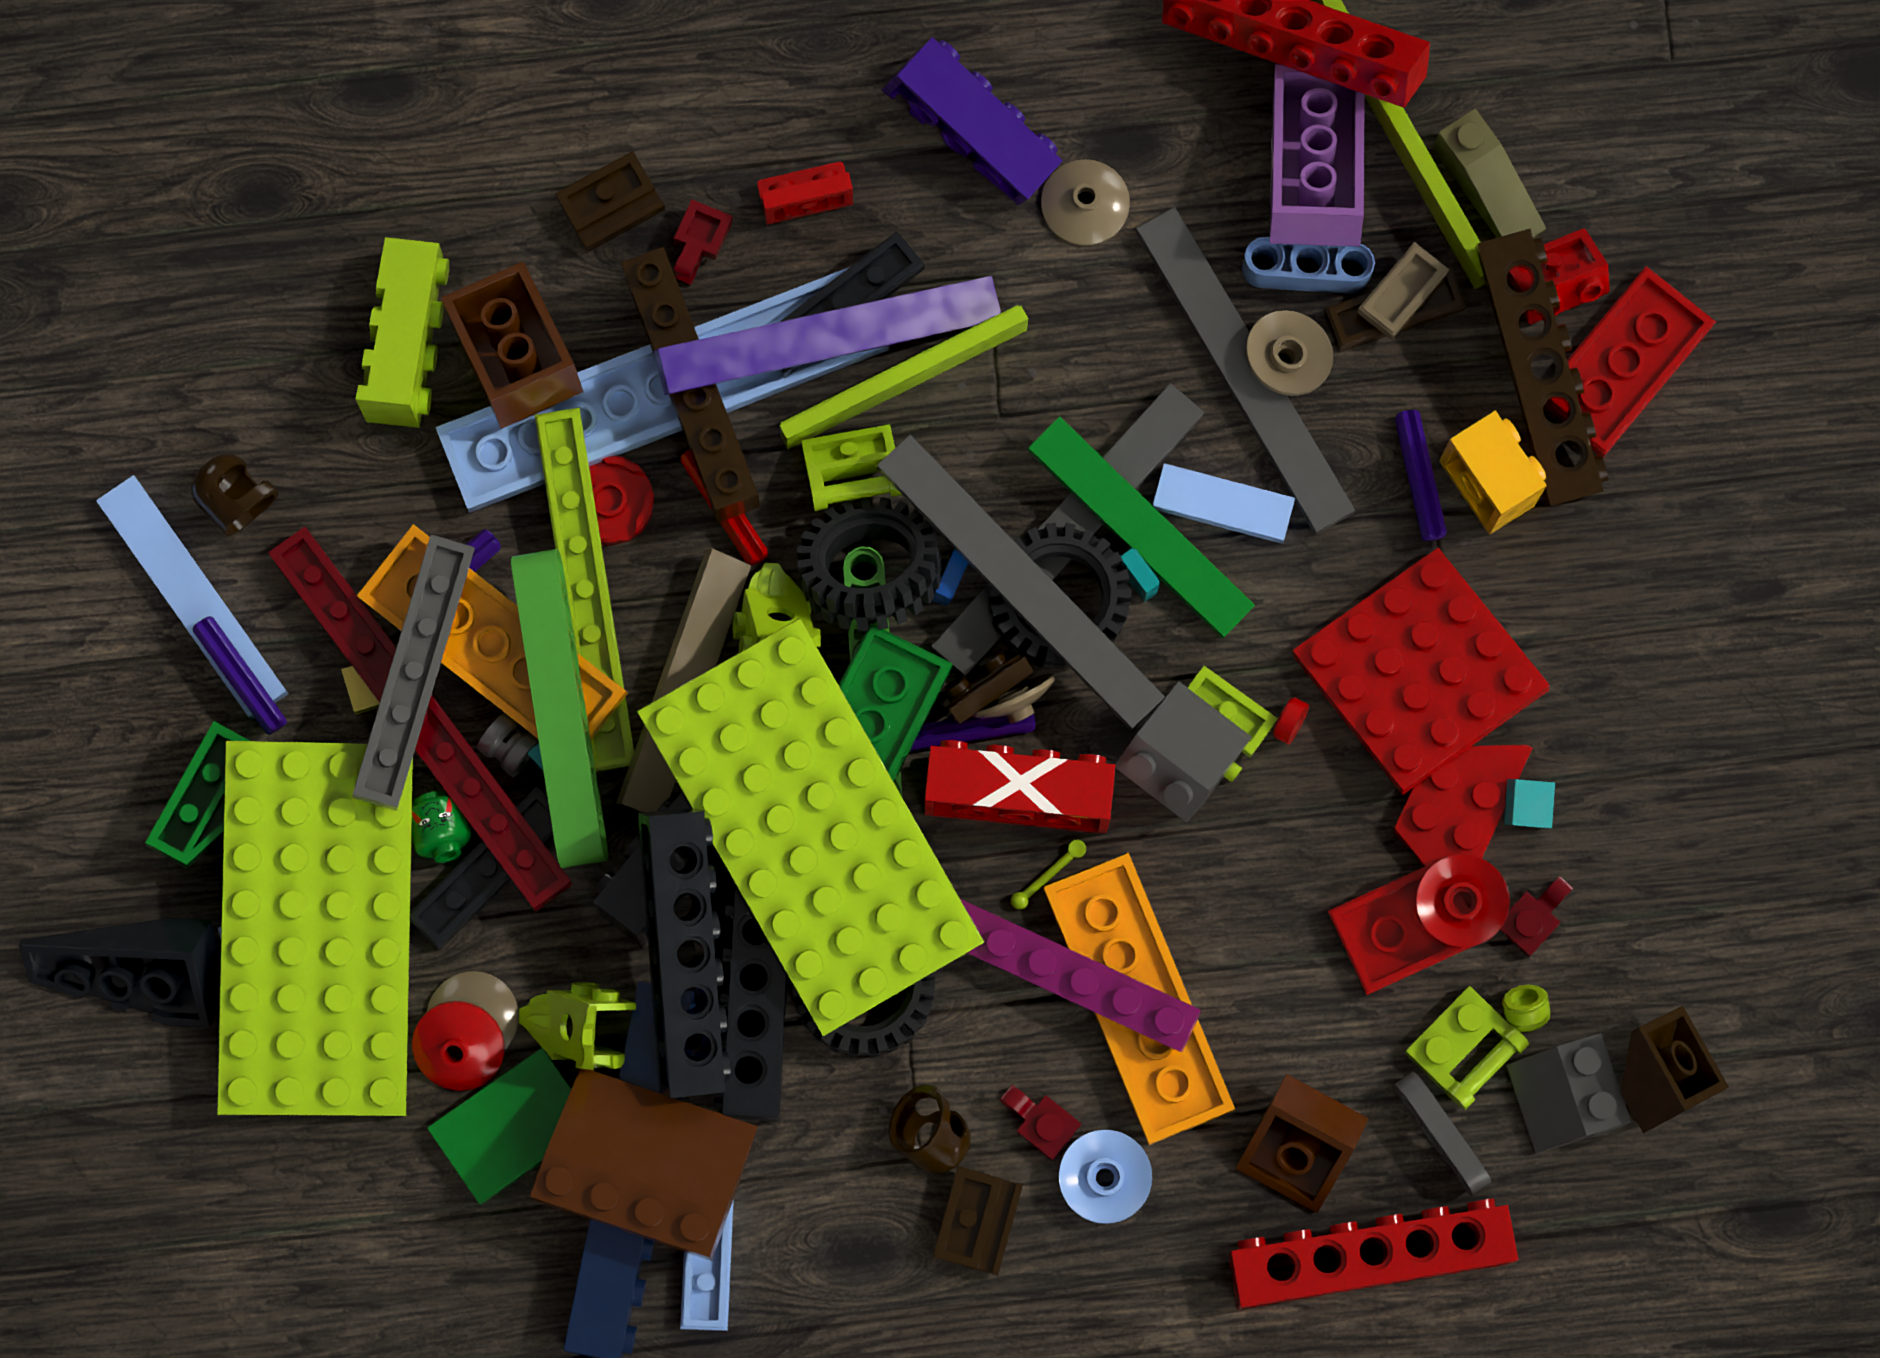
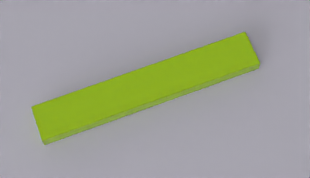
(903, 376)

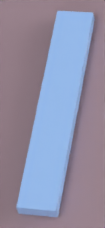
(180, 578)

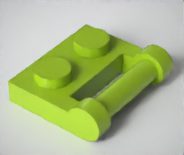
(845, 457)
(1455, 1036)

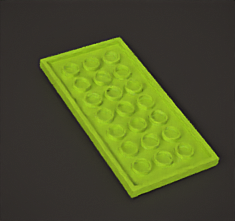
(811, 826)
(312, 935)

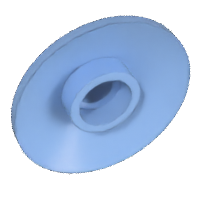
(1110, 1152)

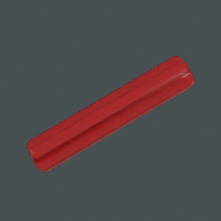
(737, 528)

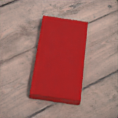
(1632, 355)

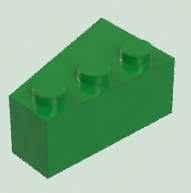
(196, 809)

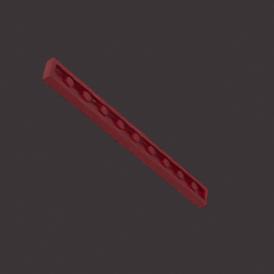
(439, 741)

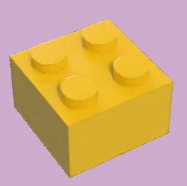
(1493, 471)

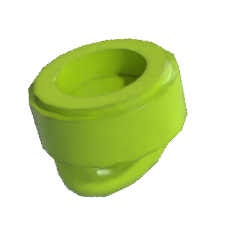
(1526, 1007)

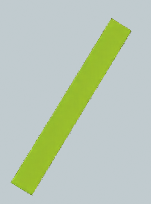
(1426, 178)
(581, 552)

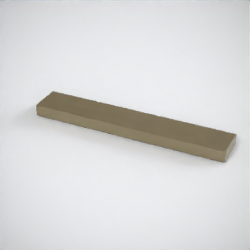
(692, 653)

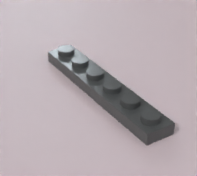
(413, 672)

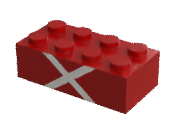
(1019, 788)

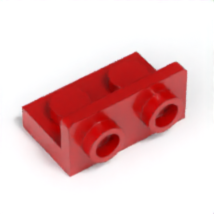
(805, 192)
(1574, 267)

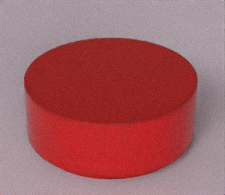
(1291, 720)

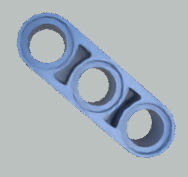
(1288, 276)

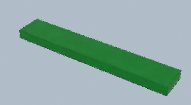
(1140, 527)

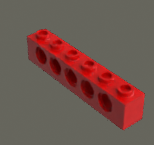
(1311, 41)
(1492, 1248)

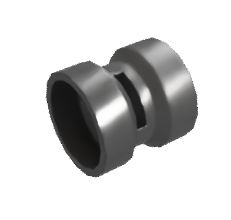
(507, 744)

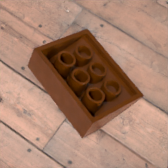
(644, 1163)

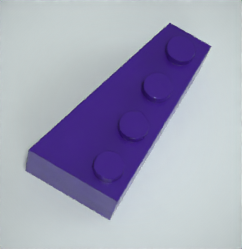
(974, 120)

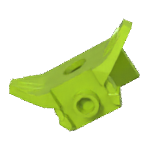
(770, 593)
(547, 1018)

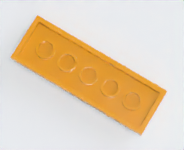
(484, 638)
(1112, 922)

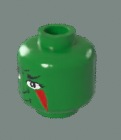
(438, 827)

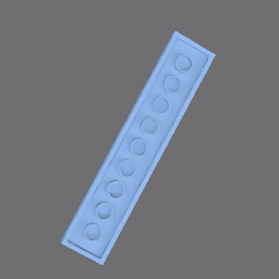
(619, 408)

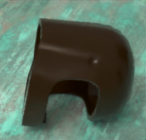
(229, 493)
(945, 1147)

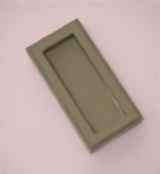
(1403, 291)

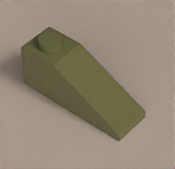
(1487, 176)

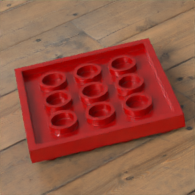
(1420, 670)

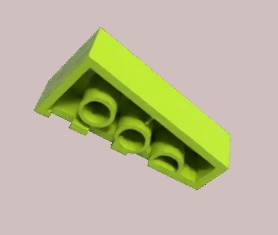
(403, 333)

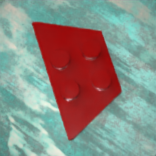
(1460, 803)

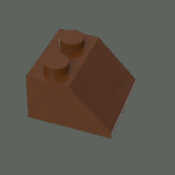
(1302, 1143)

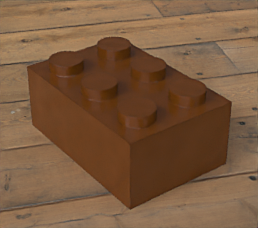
(512, 344)

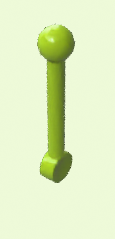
(1076, 850)

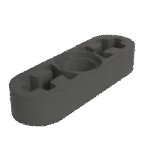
(1442, 1133)

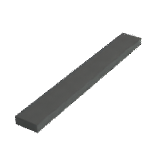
(1224, 339)
(1134, 458)
(1020, 582)

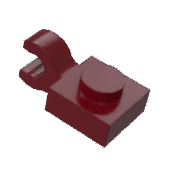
(700, 235)
(1531, 919)
(1044, 1125)

